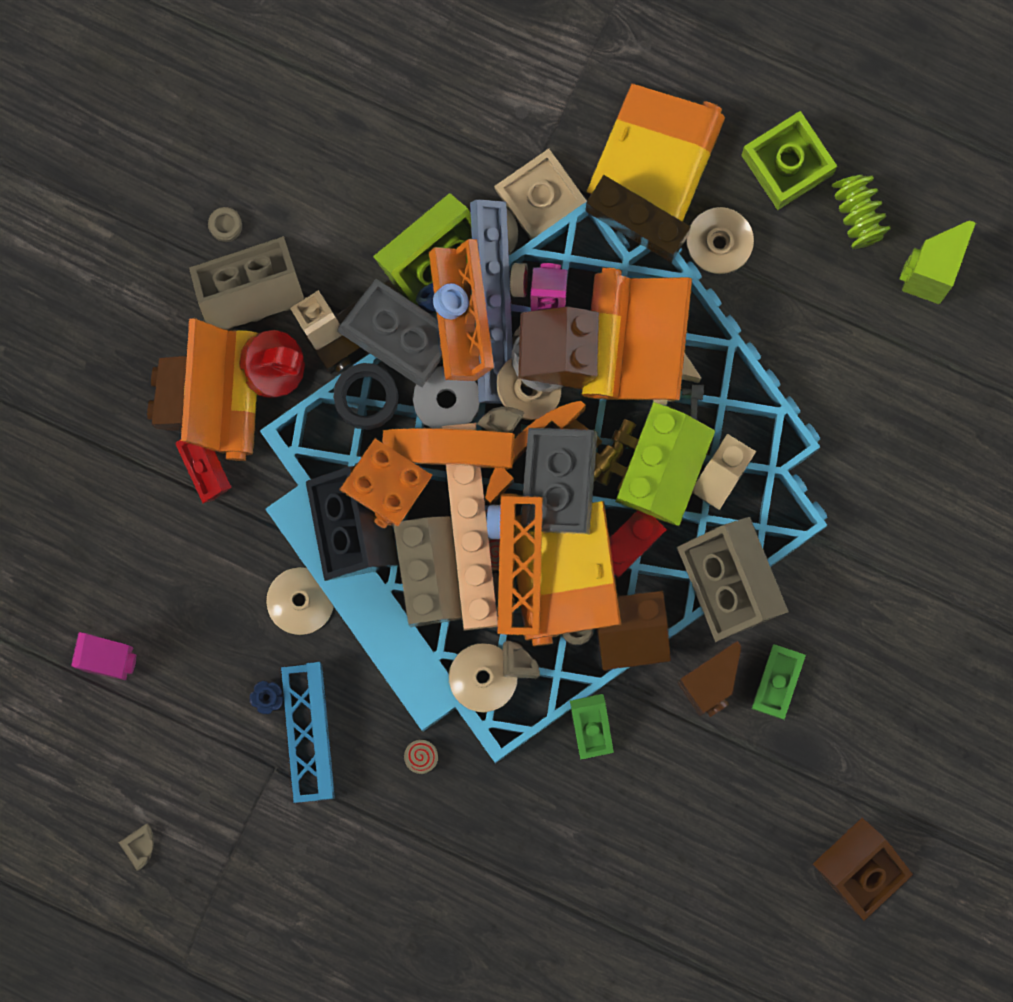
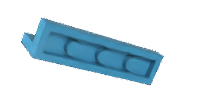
(320, 732)

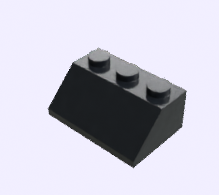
(346, 530)

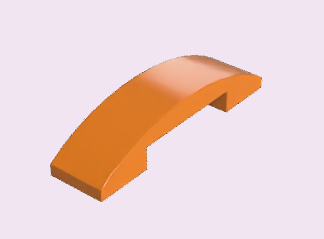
(559, 418)
(452, 446)

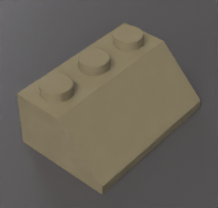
(247, 285)
(429, 570)
(732, 578)

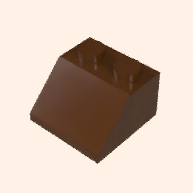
(559, 346)
(169, 380)
(640, 637)
(712, 681)
(863, 868)

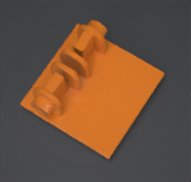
(386, 483)

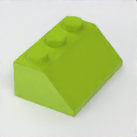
(407, 256)
(935, 265)
(665, 464)

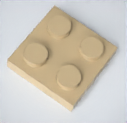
(539, 194)

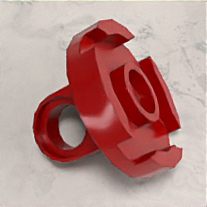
(272, 363)

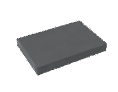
(395, 332)
(562, 472)

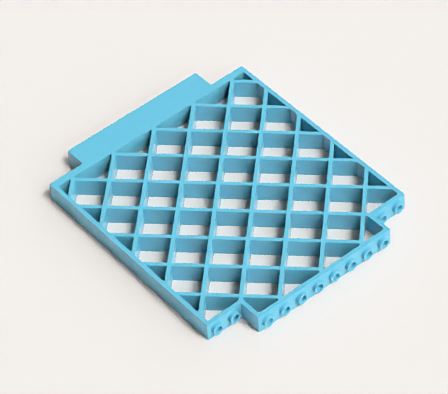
(369, 603)

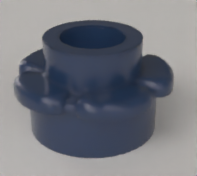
(274, 702)

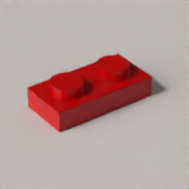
(204, 470)
(633, 540)

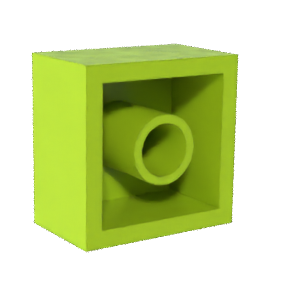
(789, 160)

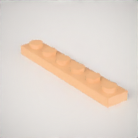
(471, 543)

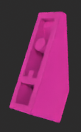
(548, 287)
(103, 657)

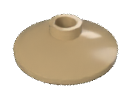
(722, 224)
(511, 395)
(298, 619)
(468, 690)

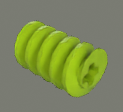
(861, 210)

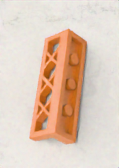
(459, 337)
(507, 564)

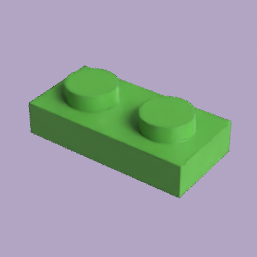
(778, 682)
(591, 726)

